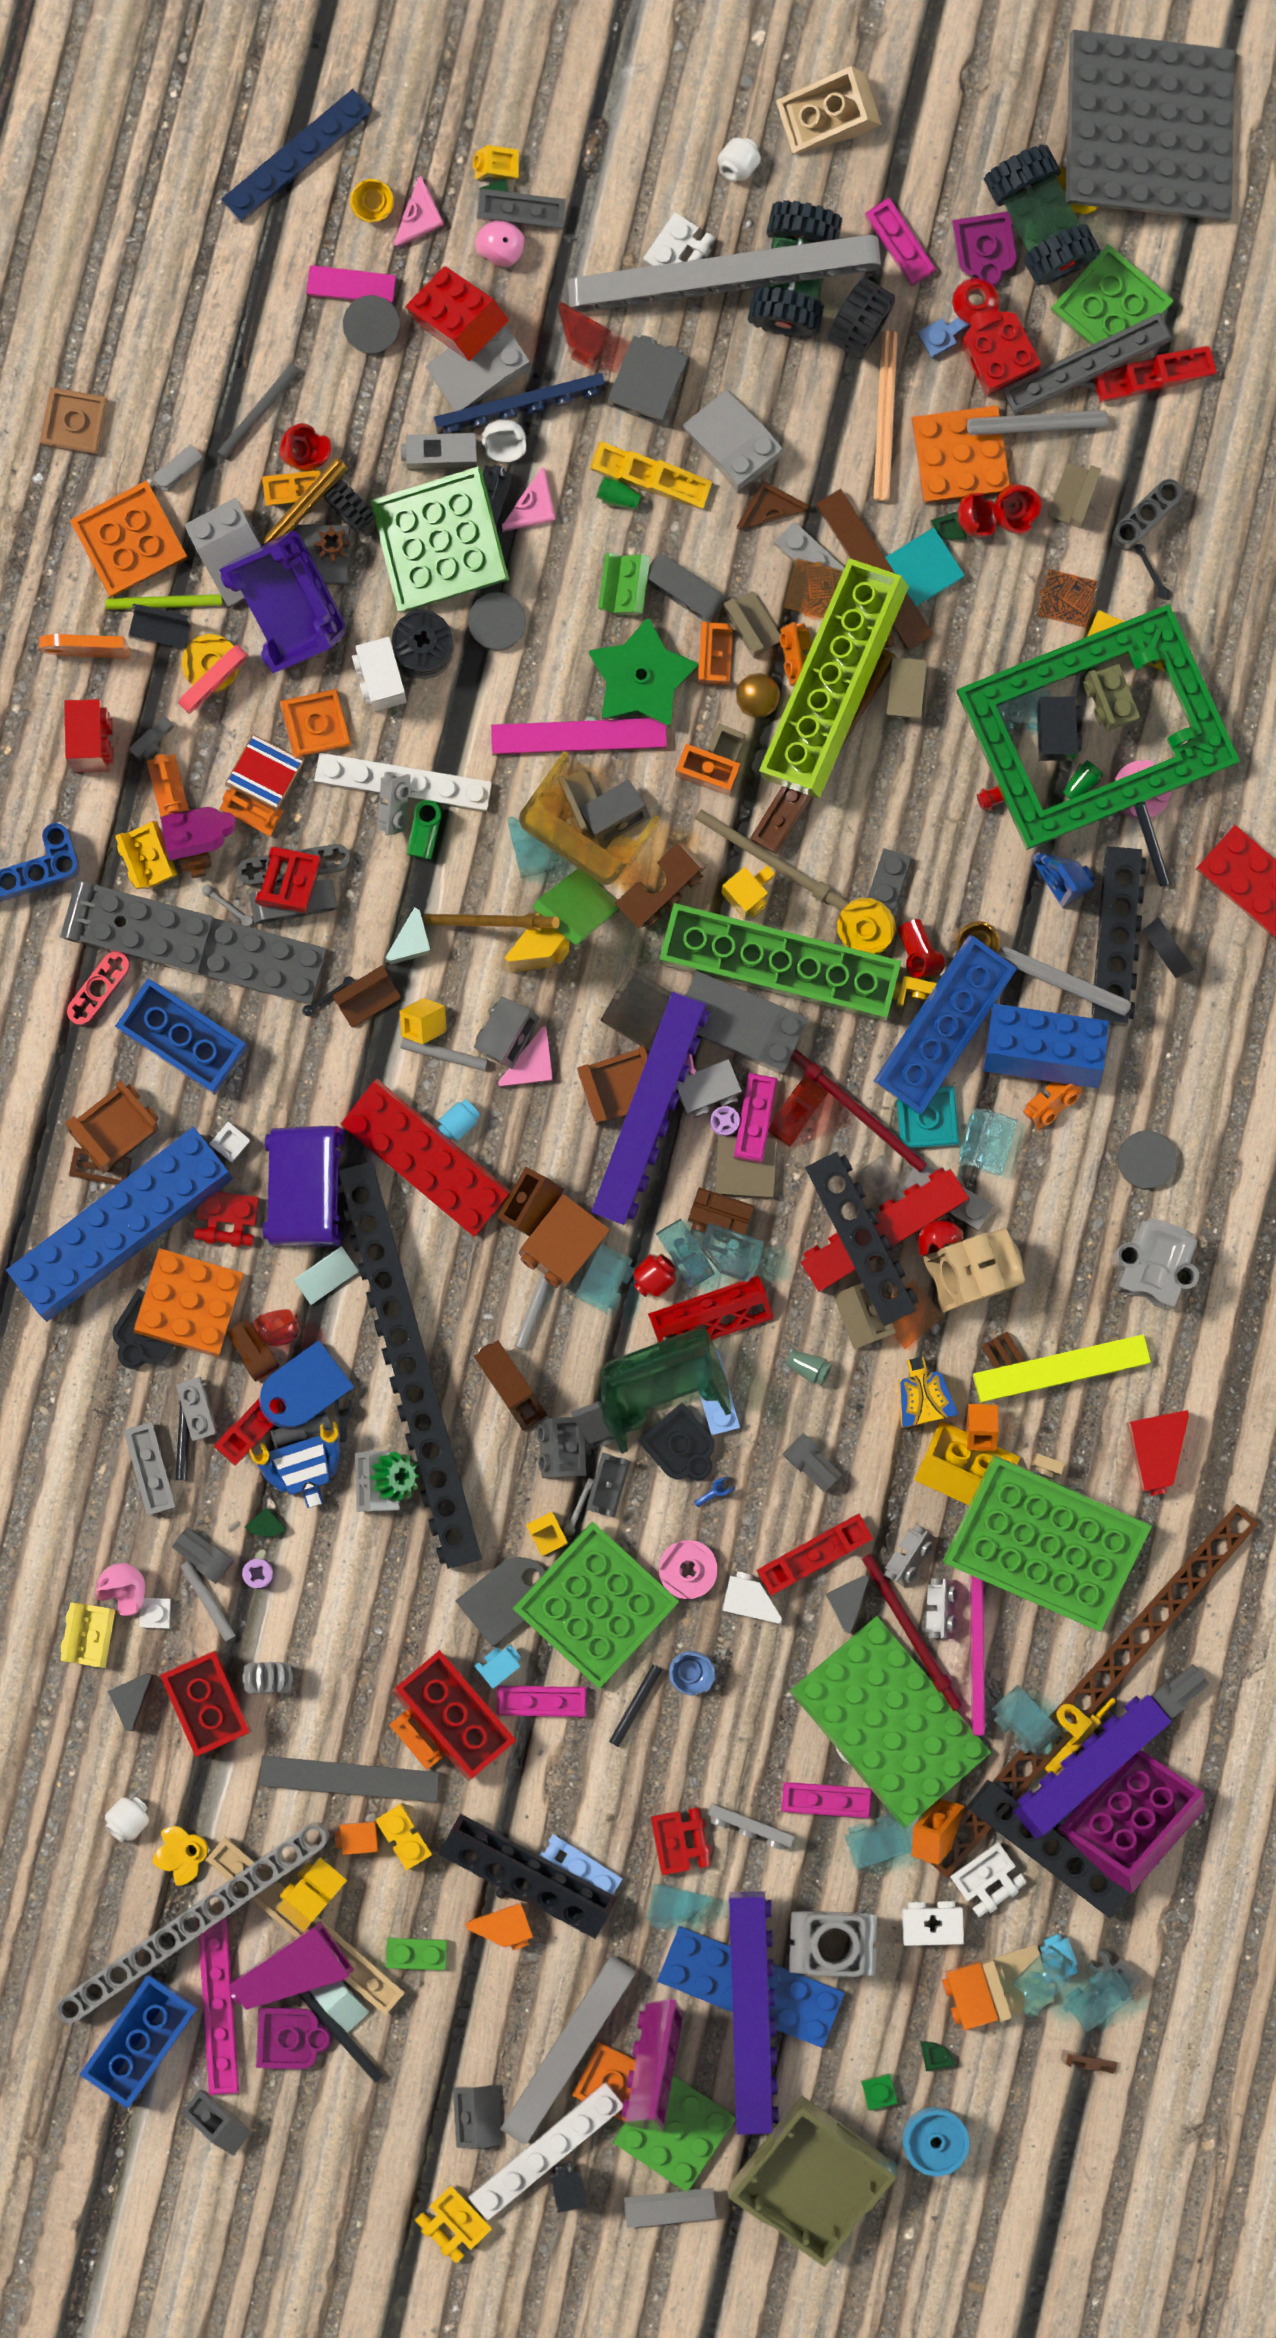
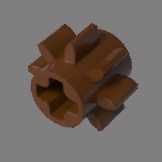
(332, 552)
(196, 864)

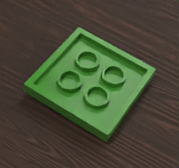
(1109, 298)
(689, 2137)

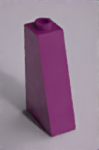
(296, 1967)

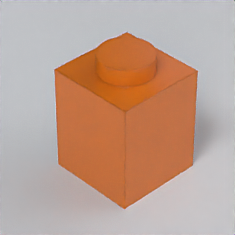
(982, 1427)
(357, 1838)

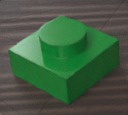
(879, 2091)

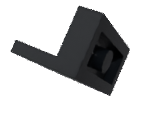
(160, 627)

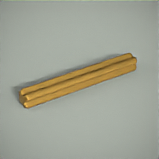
(307, 500)

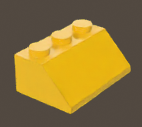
(537, 950)
(953, 1468)

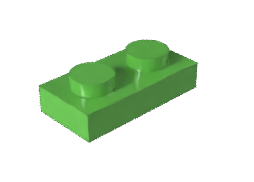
(416, 1953)

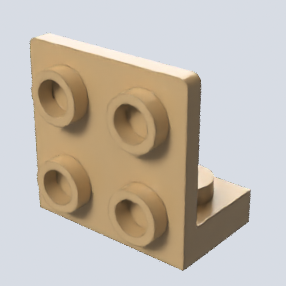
(1000, 1977)

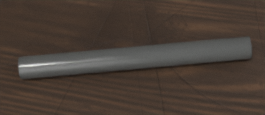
(257, 412)

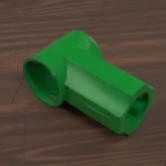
(423, 833)

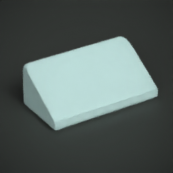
(326, 1275)

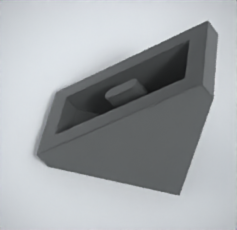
(847, 1600)
(130, 1698)

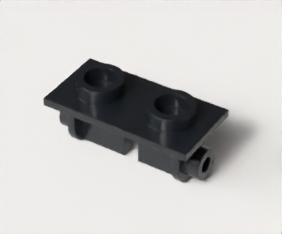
(497, 485)

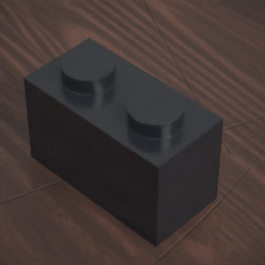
(1058, 728)
(568, 2187)

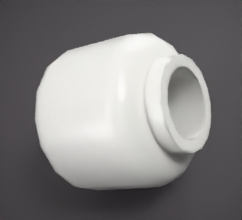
(738, 159)
(126, 1819)

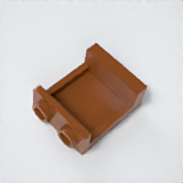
(612, 1084)
(113, 1126)
(563, 1242)

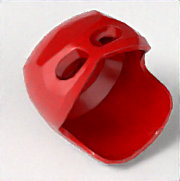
(310, 448)
(1024, 511)

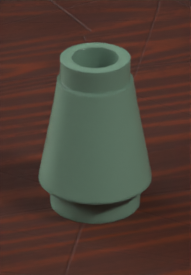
(809, 1366)

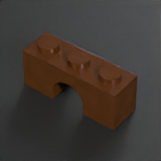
(680, 868)

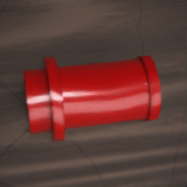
(989, 798)

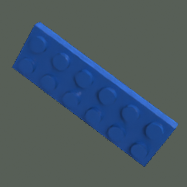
(945, 1024)
(704, 1971)

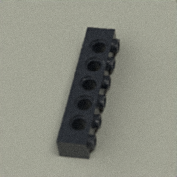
(1116, 861)
(820, 1174)
(985, 1806)
(527, 1876)

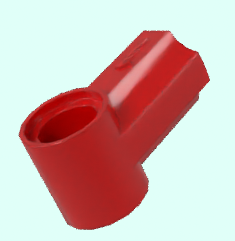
(921, 958)

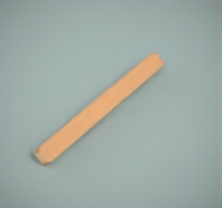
(885, 416)

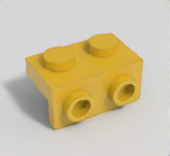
(146, 856)

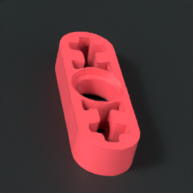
(213, 679)
(79, 1001)

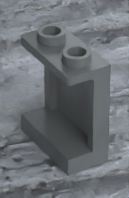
(647, 379)

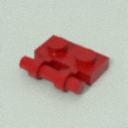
(231, 1209)
(671, 1843)

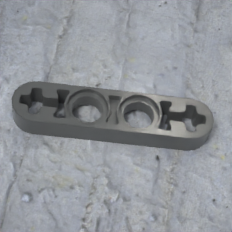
(328, 852)

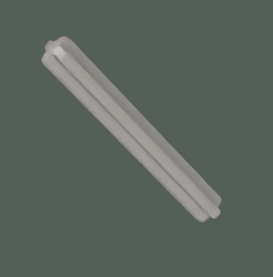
(1037, 422)
(1065, 981)

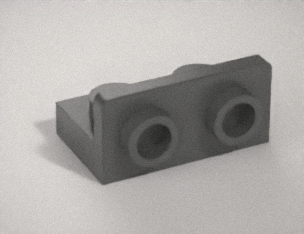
(561, 1448)

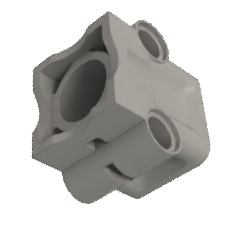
(1158, 1255)
(809, 1926)

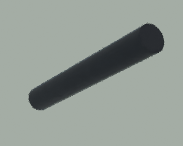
(1152, 844)
(182, 1447)
(635, 1705)

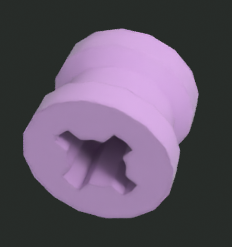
(727, 1117)
(261, 1576)

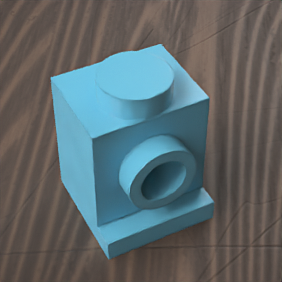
(499, 1665)

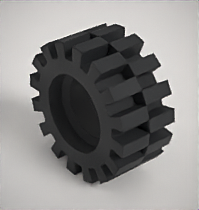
(349, 506)

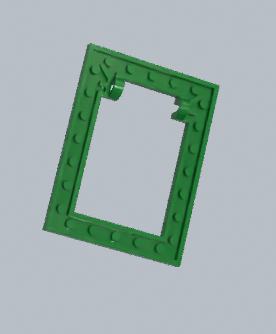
(1146, 639)

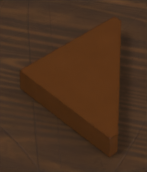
(770, 505)
(1088, 2062)

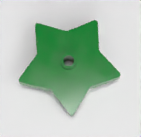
(649, 696)

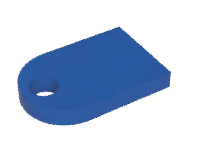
(305, 1387)

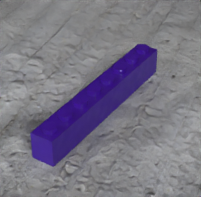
(650, 1107)
(751, 2012)

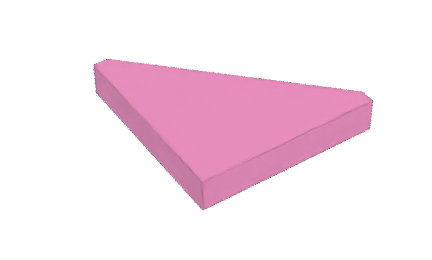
(419, 217)
(533, 506)
(532, 1064)

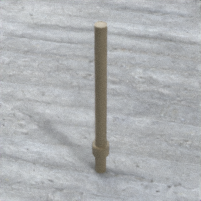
(819, 890)

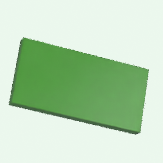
(578, 904)

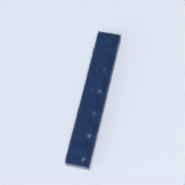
(296, 155)
(531, 401)

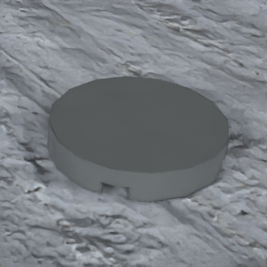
(371, 324)
(497, 621)
(1146, 1159)

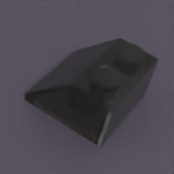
(637, 1009)

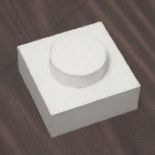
(230, 1142)
(155, 1613)

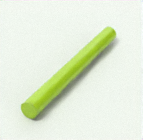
(165, 601)

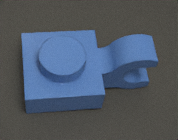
(940, 336)

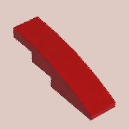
(1155, 374)

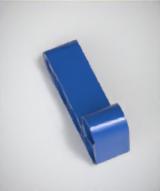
(49, 863)

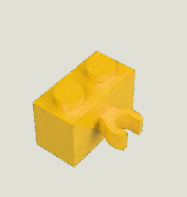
(746, 891)

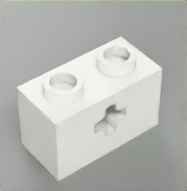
(948, 1932)

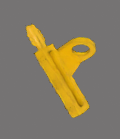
(1080, 1731)

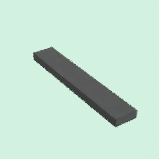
(1087, 364)
(349, 1778)

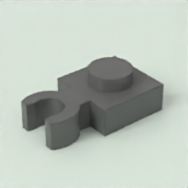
(146, 745)
(1127, 1972)

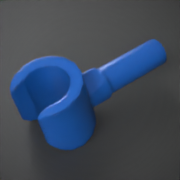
(717, 1490)

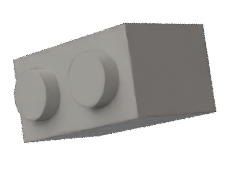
(708, 1088)

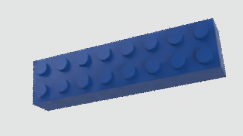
(119, 1224)

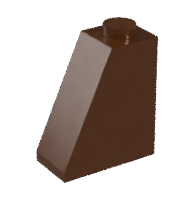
(510, 1385)

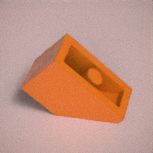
(936, 1831)
(504, 1927)

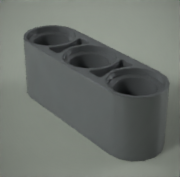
(1154, 502)
(685, 588)
(321, 901)

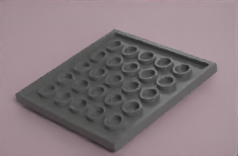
(1150, 126)

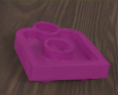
(985, 246)
(196, 831)
(289, 2038)

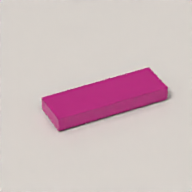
(900, 242)
(349, 284)
(755, 1118)
(541, 1701)
(826, 1799)

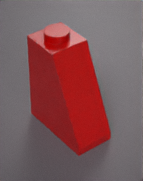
(1157, 1449)

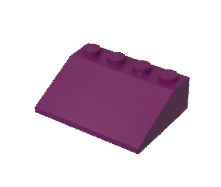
(1134, 1819)
(654, 2065)

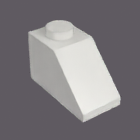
(749, 1599)

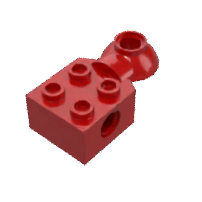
(995, 340)

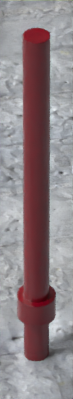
(815, 1073)
(941, 1681)

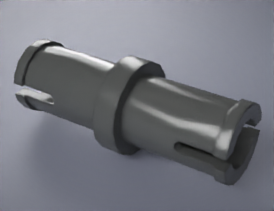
(285, 1436)

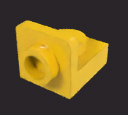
(496, 163)
(918, 988)

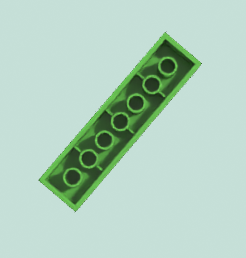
(780, 962)

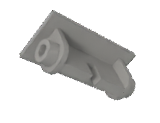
(393, 815)
(197, 1409)
(905, 1568)
(942, 1621)

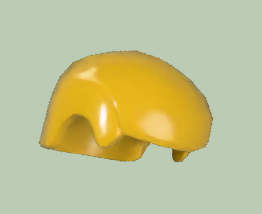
(371, 200)

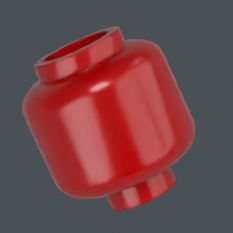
(654, 1275)

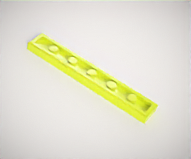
(1061, 1368)

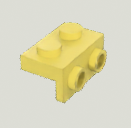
(87, 1635)

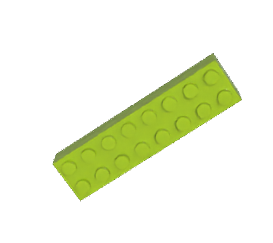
(834, 678)

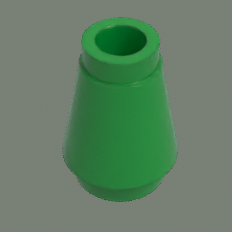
(617, 493)
(1083, 780)

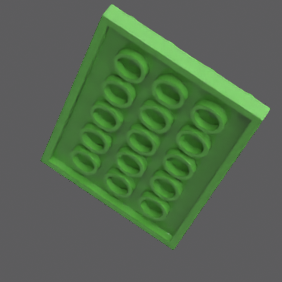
(1047, 1543)
(890, 1722)

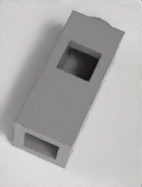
(440, 451)

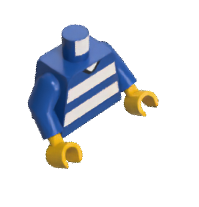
(302, 1465)

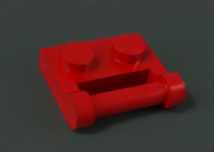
(297, 881)

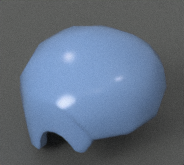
(692, 1673)

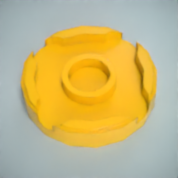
(204, 654)
(866, 925)

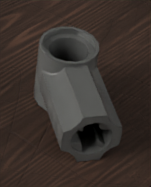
(808, 1458)
(207, 1558)
(1174, 1695)

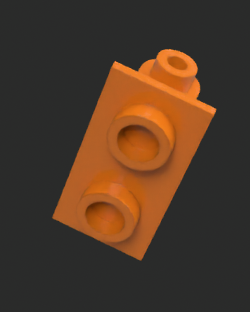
(794, 640)
(167, 784)
(250, 812)
(1044, 1110)
(416, 1740)

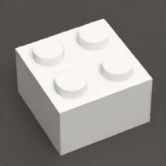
(381, 675)

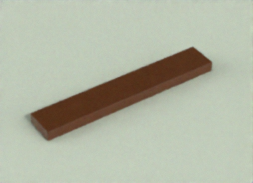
(862, 548)

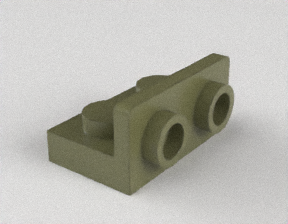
(1111, 697)

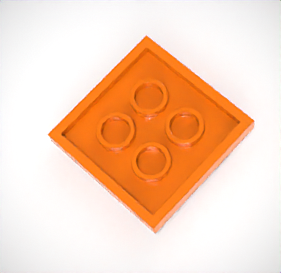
(955, 462)
(128, 539)
(188, 1302)

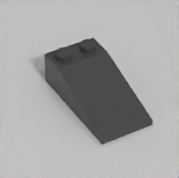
(747, 1023)

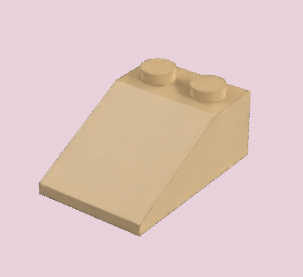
(829, 111)

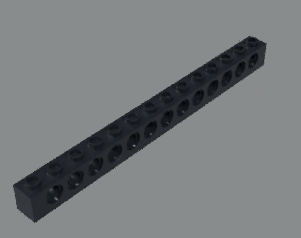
(365, 1177)

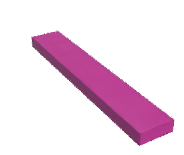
(577, 736)
(977, 1656)
(218, 2009)

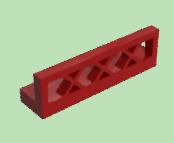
(711, 1308)

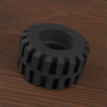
(861, 317)

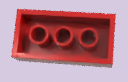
(453, 1715)

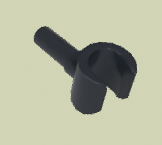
(343, 1416)

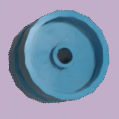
(932, 2123)

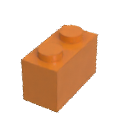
(707, 769)
(970, 1996)

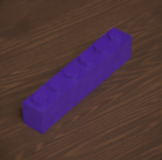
(1091, 1766)

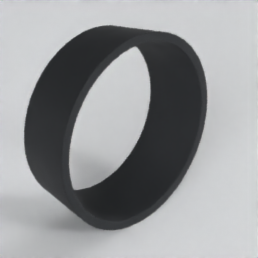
(1167, 948)

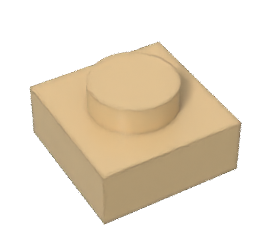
(1047, 1466)

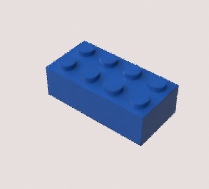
(181, 1036)
(1046, 1046)

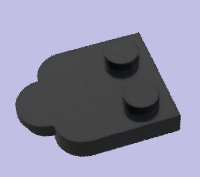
(136, 1348)
(680, 1445)

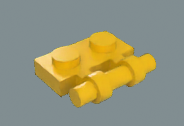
(459, 2217)

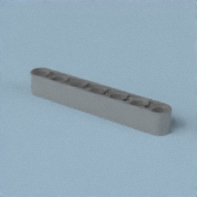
(568, 2050)

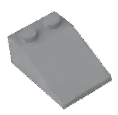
(488, 371)
(733, 440)
(222, 538)

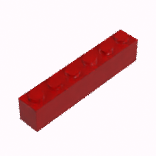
(896, 1220)

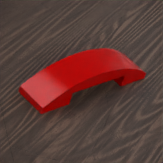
(247, 1432)
(814, 1554)

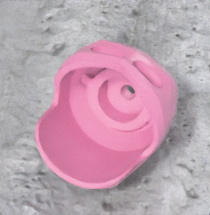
(490, 243)
(124, 1584)

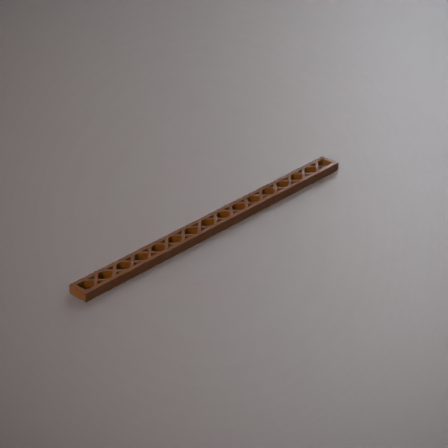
(1114, 1681)

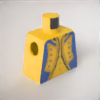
(923, 1396)

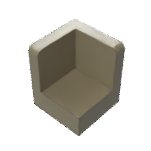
(727, 742)

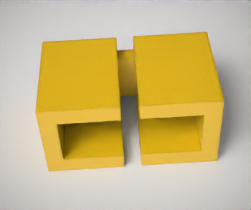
(396, 1826)
(311, 1894)

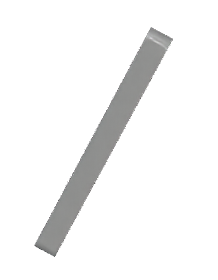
(724, 273)
(182, 1932)

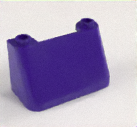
(286, 600)
(303, 1186)

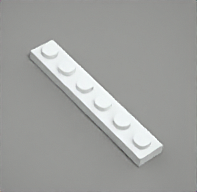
(424, 785)
(546, 2151)

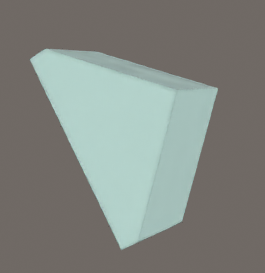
(411, 941)
(340, 2004)

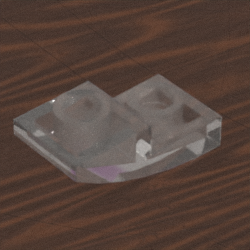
(883, 1180)

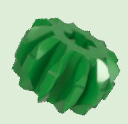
(391, 1487)

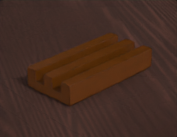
(107, 1180)
(996, 1342)

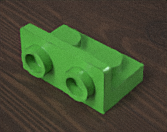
(624, 584)

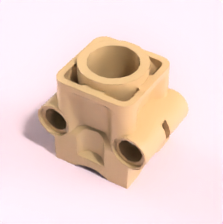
(975, 1269)

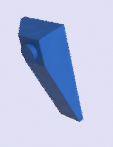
(1064, 877)

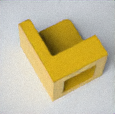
(423, 1021)
(547, 1533)

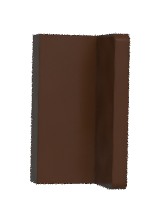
(366, 996)

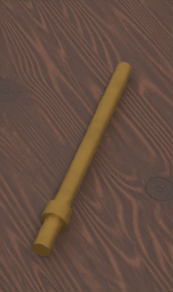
(530, 921)

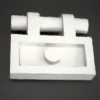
(674, 240)
(983, 1872)

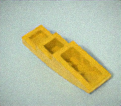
(650, 475)

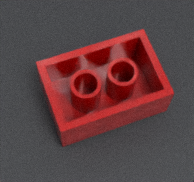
(457, 313)
(87, 736)
(205, 1703)

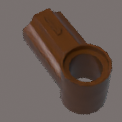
(255, 1355)

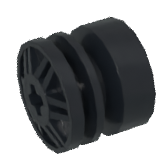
(431, 658)

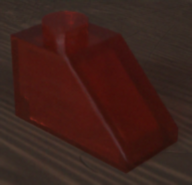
(582, 335)
(797, 1110)

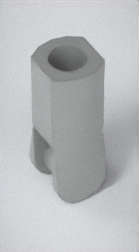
(178, 468)

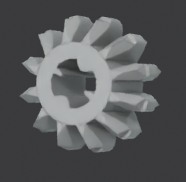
(267, 1678)

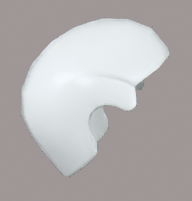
(504, 441)

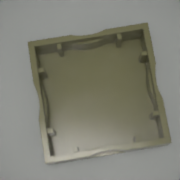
(812, 2180)

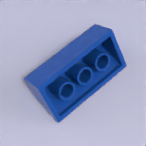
(139, 2041)

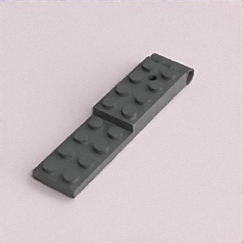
(193, 942)

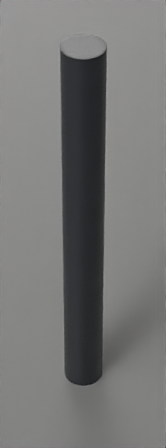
(342, 2036)

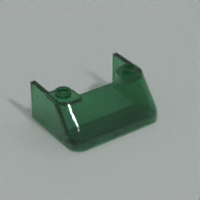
(659, 1376)

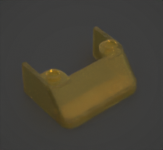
(542, 822)

